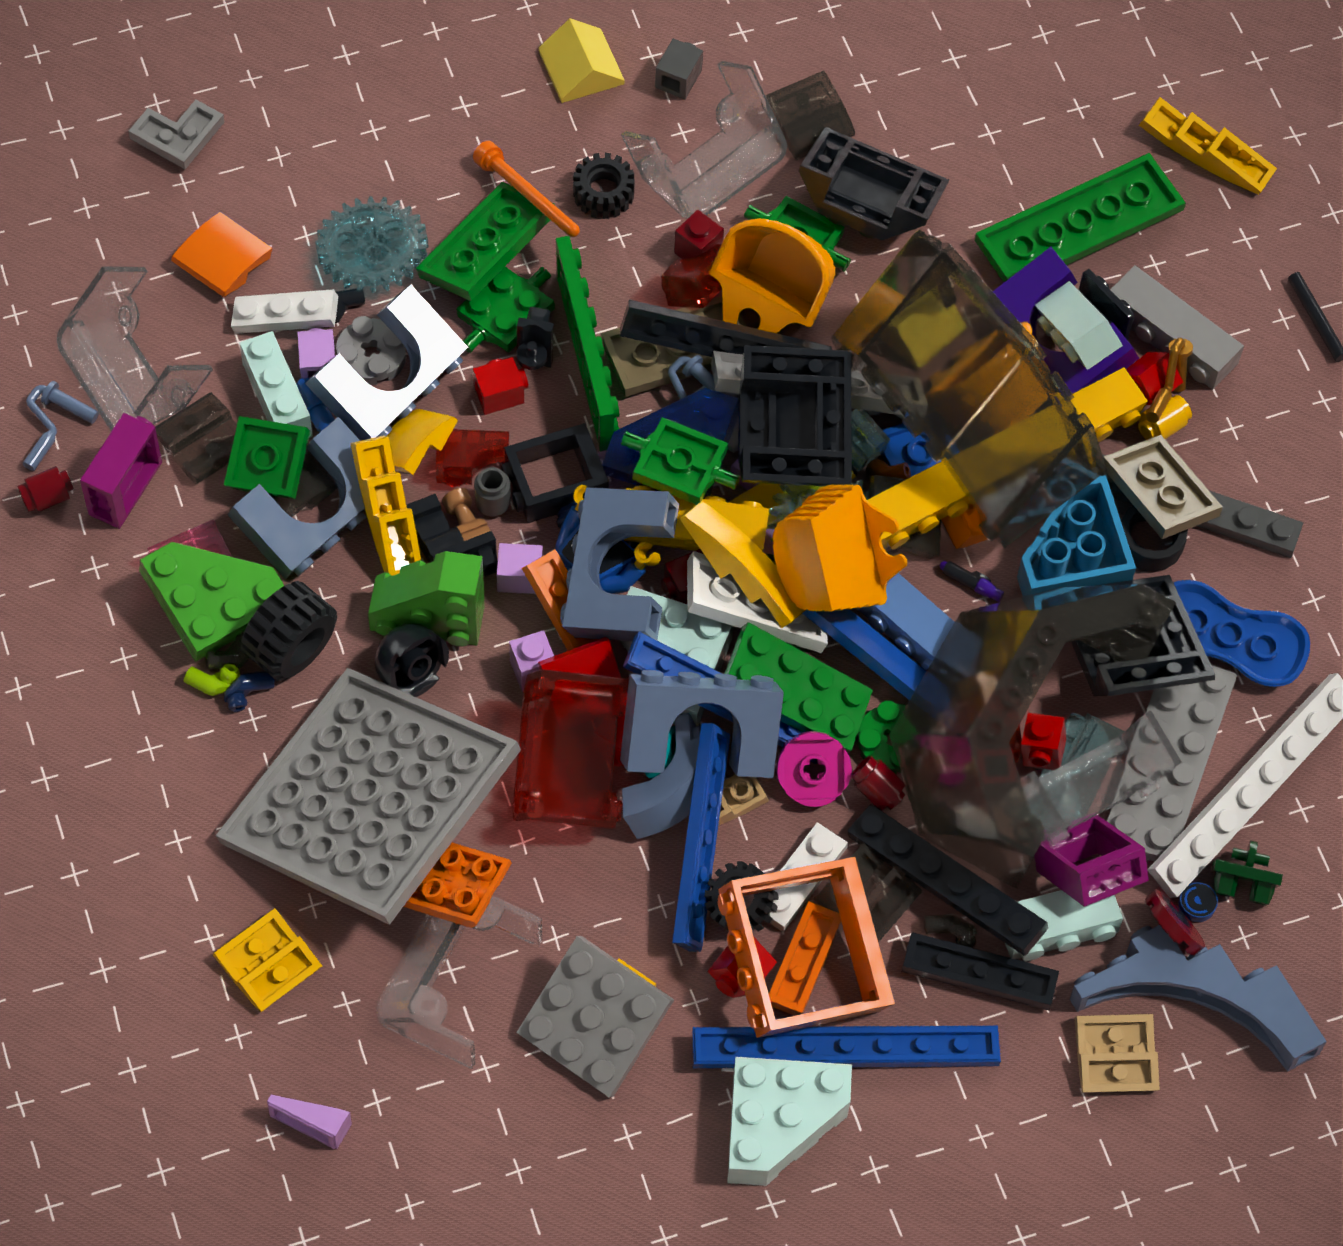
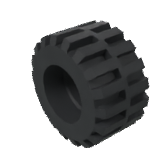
(289, 630)

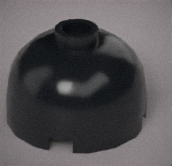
(411, 658)

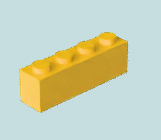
(747, 516)

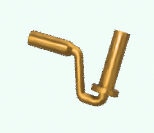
(1178, 350)

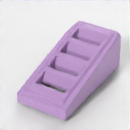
(314, 1120)

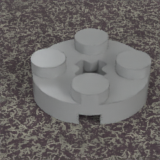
(372, 333)

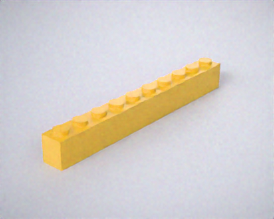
(934, 493)

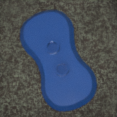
(1259, 643)

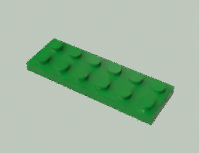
(1083, 217)
(587, 346)

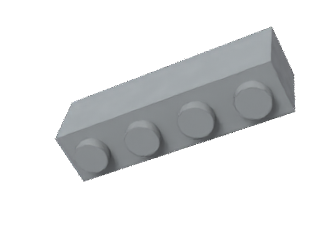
(1165, 317)

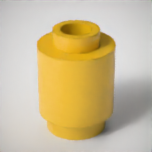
(1172, 419)

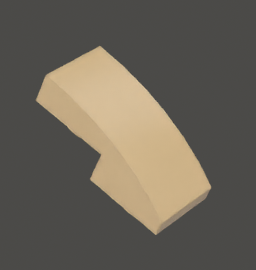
(740, 797)

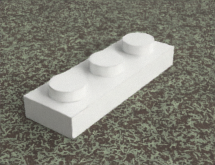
(284, 311)
(816, 848)

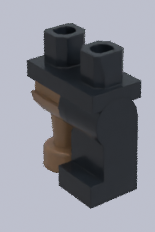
(469, 537)

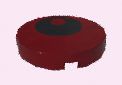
(1174, 922)

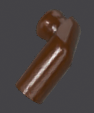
(879, 467)

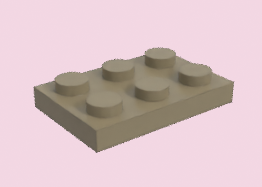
(1161, 486)

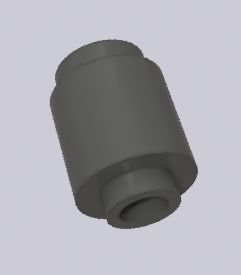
(492, 492)

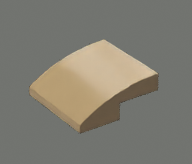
(1117, 1053)

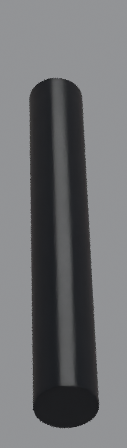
(1317, 316)

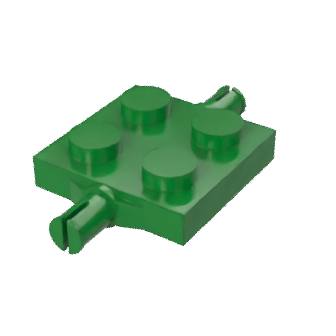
(809, 222)
(500, 304)
(680, 461)

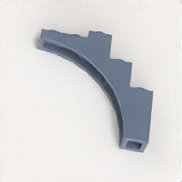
(1258, 1002)

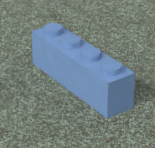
(910, 621)

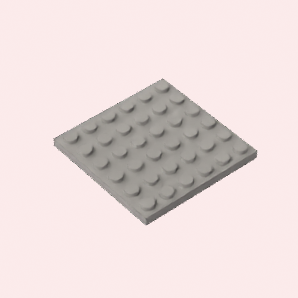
(368, 794)

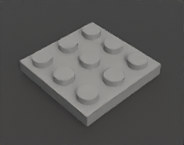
(595, 1016)

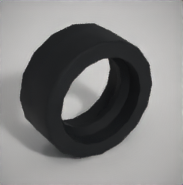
(1149, 559)

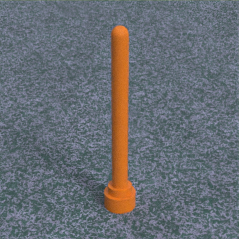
(491, 158)

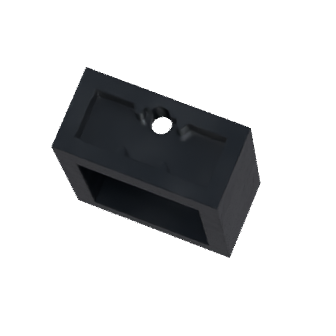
(549, 503)

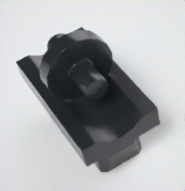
(535, 339)

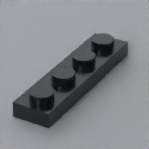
(980, 971)

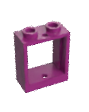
(121, 470)
(1116, 870)

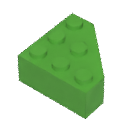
(207, 593)
(438, 595)

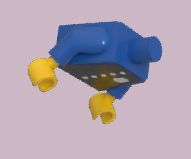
(621, 564)

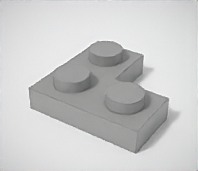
(181, 139)

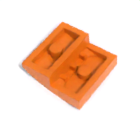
(221, 254)

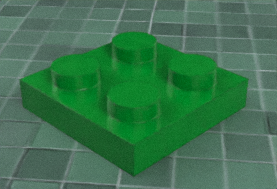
(267, 456)

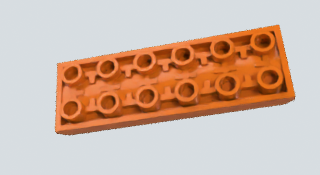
(460, 885)

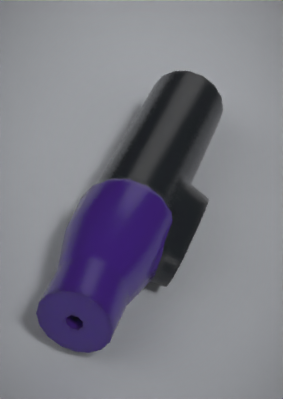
(973, 580)

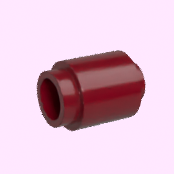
(45, 489)
(878, 783)

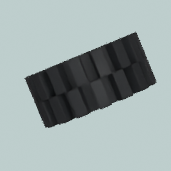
(607, 169)
(761, 904)

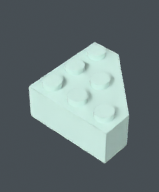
(691, 635)
(781, 1113)

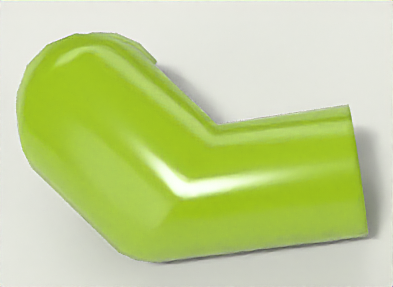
(212, 684)

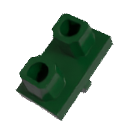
(1262, 881)

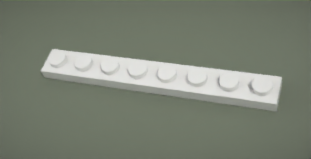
(1250, 788)

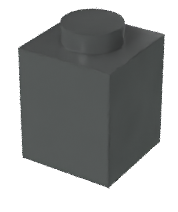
(679, 68)

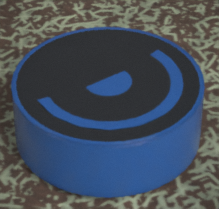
(1198, 902)

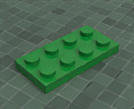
(483, 243)
(814, 693)

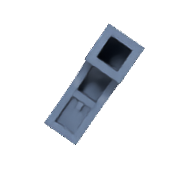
(667, 797)

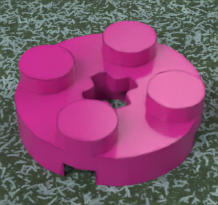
(828, 784)

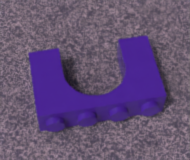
(1031, 286)

